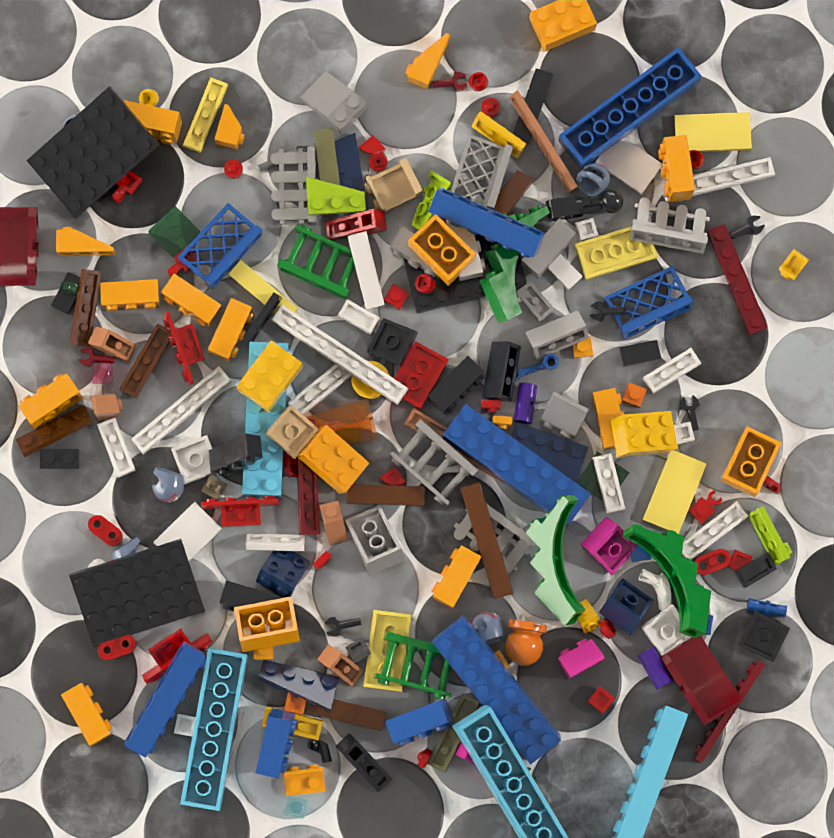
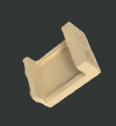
(393, 187)

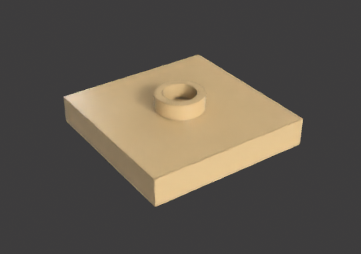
(292, 431)

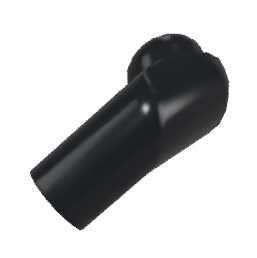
(322, 748)

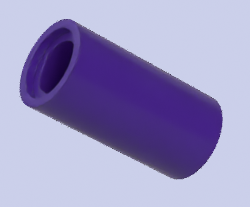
(524, 403)
(655, 668)

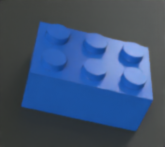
(420, 722)
(276, 743)

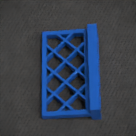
(232, 257)
(656, 316)

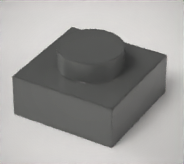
(358, 650)

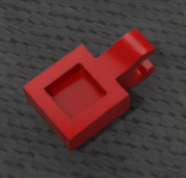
(126, 185)
(178, 266)

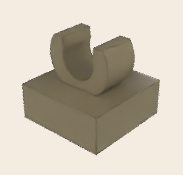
(214, 487)

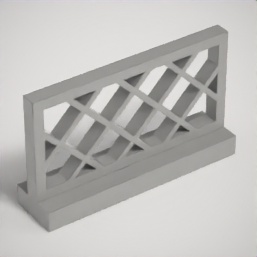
(497, 175)

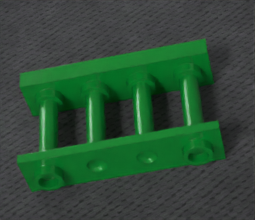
(306, 272)
(412, 646)

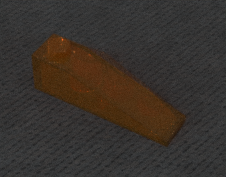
(350, 422)

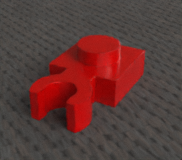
(703, 508)

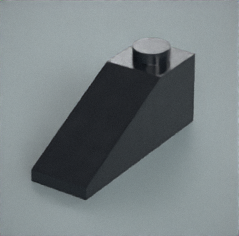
(240, 595)
(363, 762)

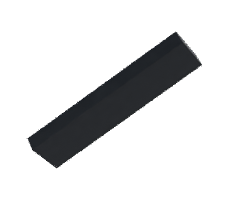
(534, 99)

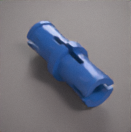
(766, 607)

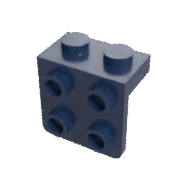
(282, 572)

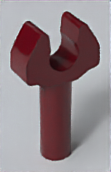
(451, 82)
(95, 357)

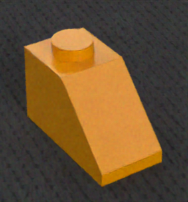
(229, 130)

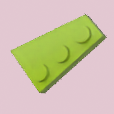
(332, 198)
(422, 215)

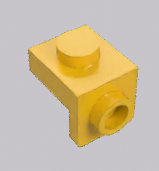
(793, 265)
(589, 619)

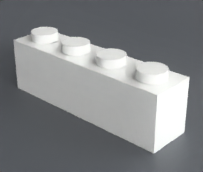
(476, 268)

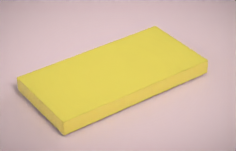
(715, 131)
(612, 253)
(674, 491)
(381, 623)

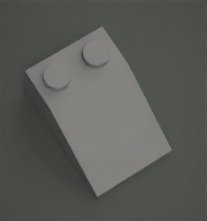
(334, 102)
(563, 415)
(375, 540)

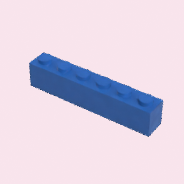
(486, 222)
(165, 699)

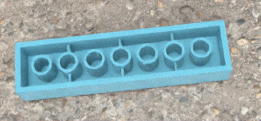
(266, 474)
(214, 729)
(650, 773)
(507, 776)

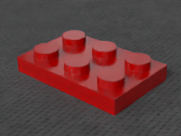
(420, 373)

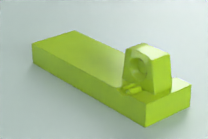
(768, 535)

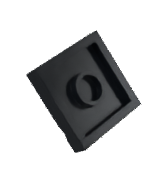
(392, 342)
(764, 635)

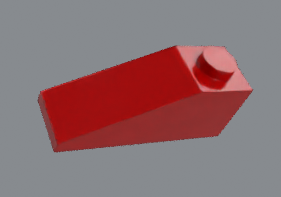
(371, 221)

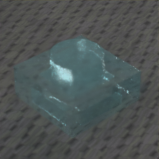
(296, 807)

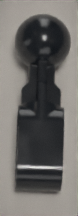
(575, 206)

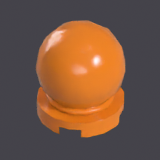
(524, 643)

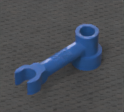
(540, 366)

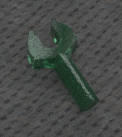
(69, 287)

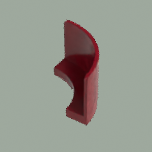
(18, 246)
(701, 679)

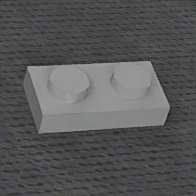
(535, 301)

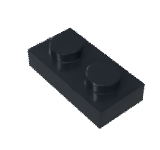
(59, 458)

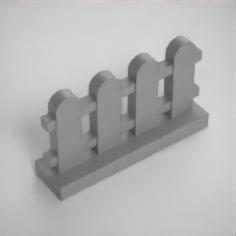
(281, 177)
(669, 236)
(504, 537)

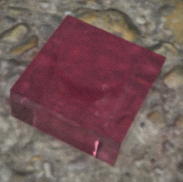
(102, 374)

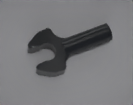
(748, 228)
(606, 311)
(691, 411)
(341, 625)

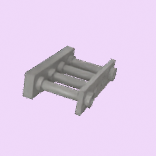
(451, 457)

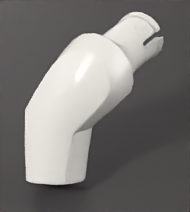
(661, 587)

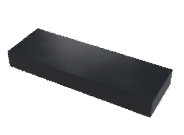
(262, 318)

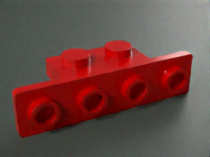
(186, 344)
(240, 512)
(165, 651)

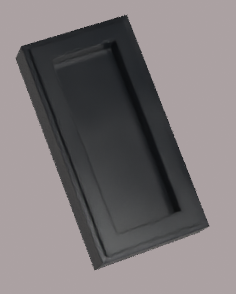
(65, 301)
(640, 353)
(755, 569)

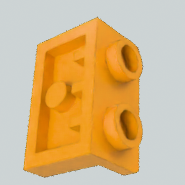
(304, 781)

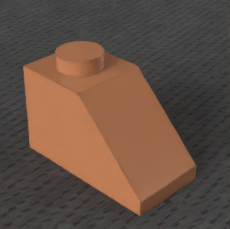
(111, 343)
(106, 406)
(333, 522)
(340, 665)

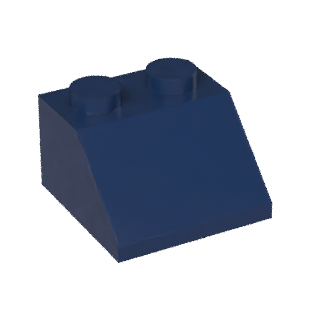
(626, 606)

